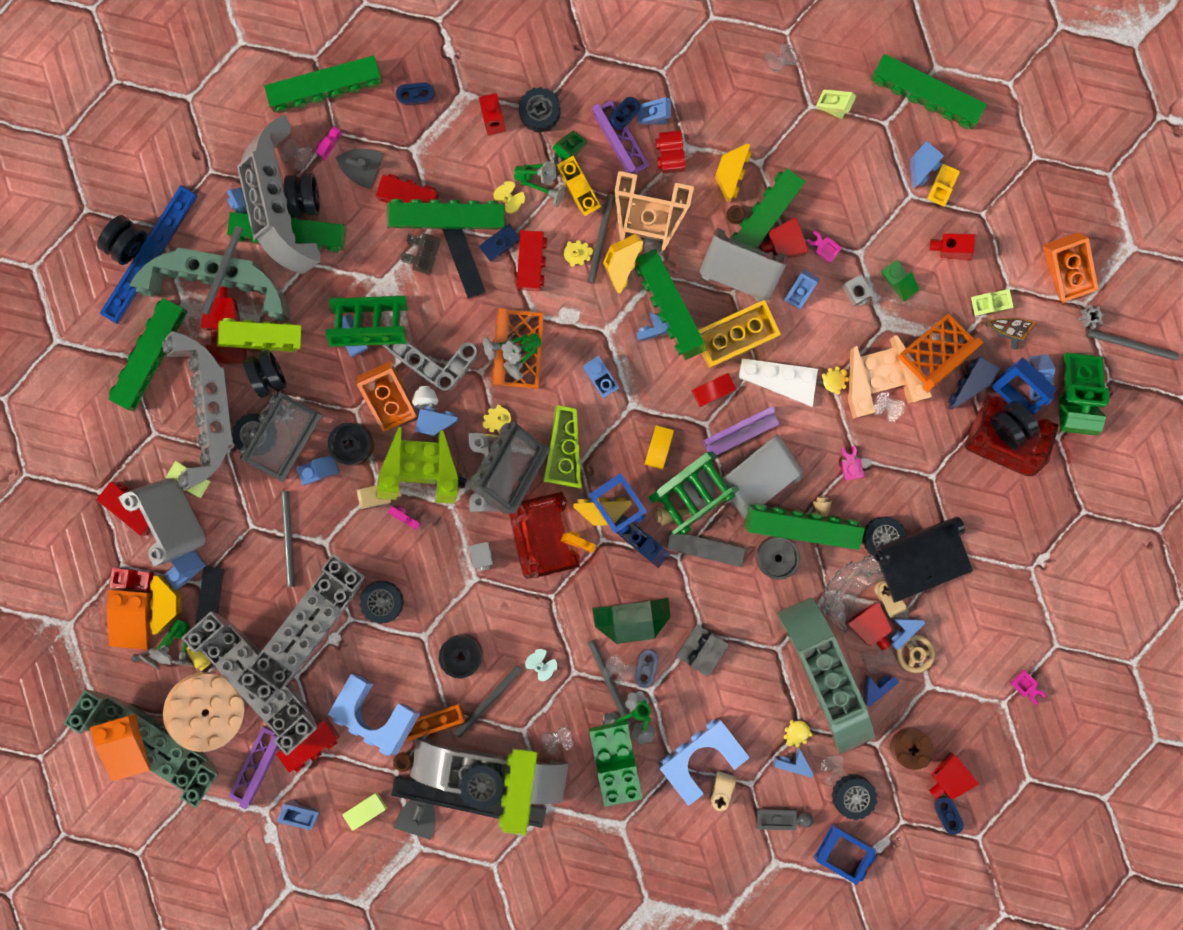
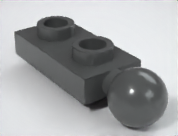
(782, 819)

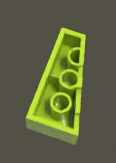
(259, 336)
(562, 461)
(519, 792)

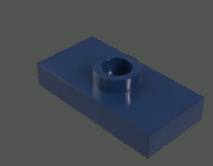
(499, 243)

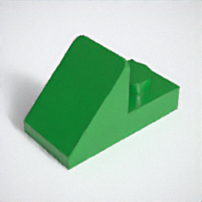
(569, 145)
(900, 280)

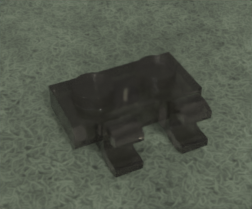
(426, 253)

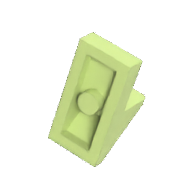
(836, 102)

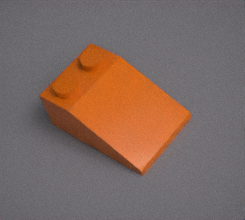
(1071, 266)
(386, 396)
(129, 618)
(120, 747)

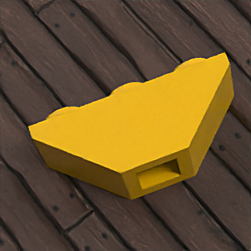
(731, 171)
(578, 186)
(621, 260)
(593, 515)
(165, 604)

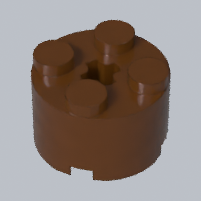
(906, 739)

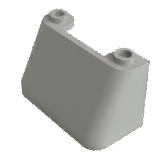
(742, 266)
(481, 444)
(763, 475)
(168, 519)

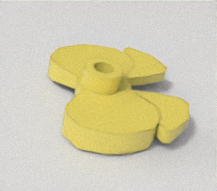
(511, 203)

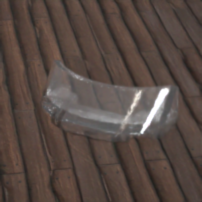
(847, 586)

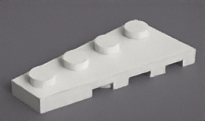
(788, 380)

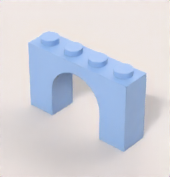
(348, 712)
(676, 766)

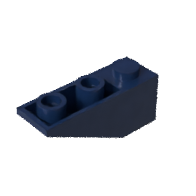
(979, 376)
(643, 543)

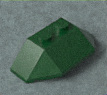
(632, 620)

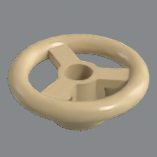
(922, 655)

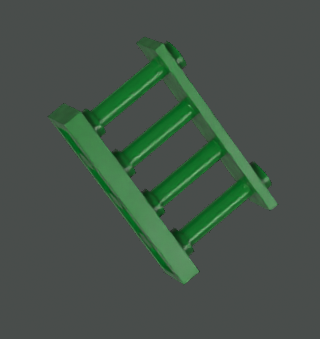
(367, 335)
(676, 484)

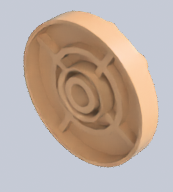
(184, 712)

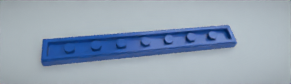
(151, 248)

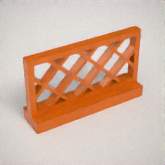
(502, 334)
(947, 366)

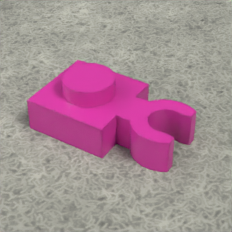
(326, 145)
(826, 249)
(852, 467)
(400, 513)
(1026, 686)

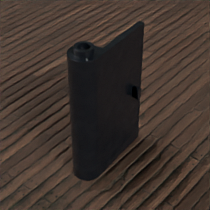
(916, 557)

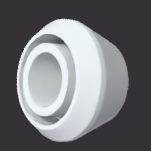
(425, 398)

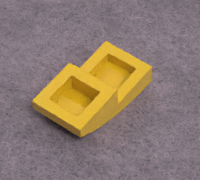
(943, 185)
(659, 447)

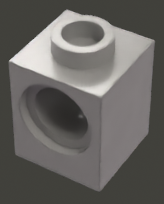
(858, 282)
(481, 556)

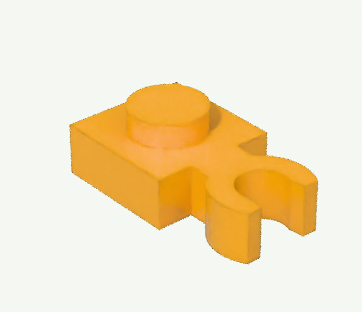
(574, 539)

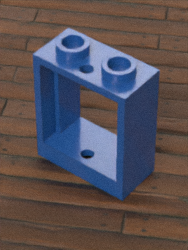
(1032, 378)
(608, 486)
(829, 842)

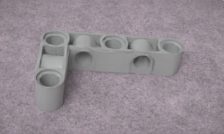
(431, 371)

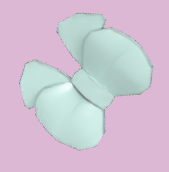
(535, 662)

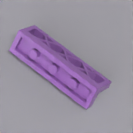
(614, 141)
(741, 431)
(260, 772)

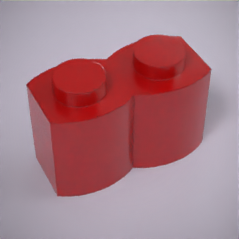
(671, 151)

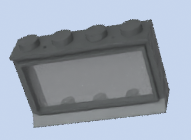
(279, 436)
(509, 468)

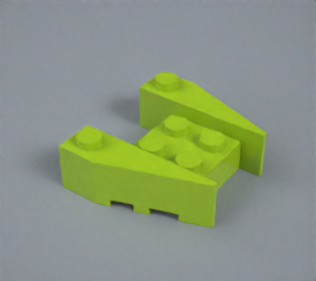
(419, 464)

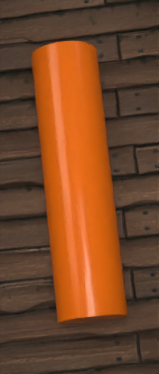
(436, 722)

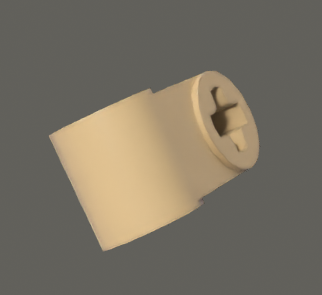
(890, 608)
(722, 787)

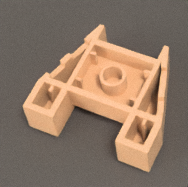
(647, 215)
(880, 373)

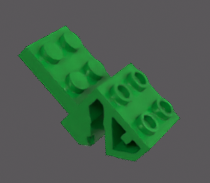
(1083, 395)
(615, 763)

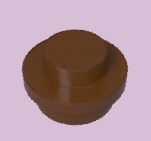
(735, 214)
(403, 761)

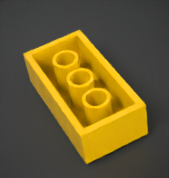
(738, 334)

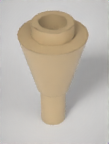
(822, 505)
(663, 517)

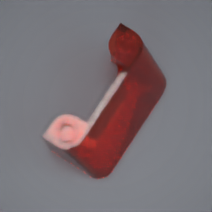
(986, 443)
(538, 536)

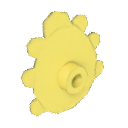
(576, 253)
(835, 380)
(496, 418)
(797, 733)

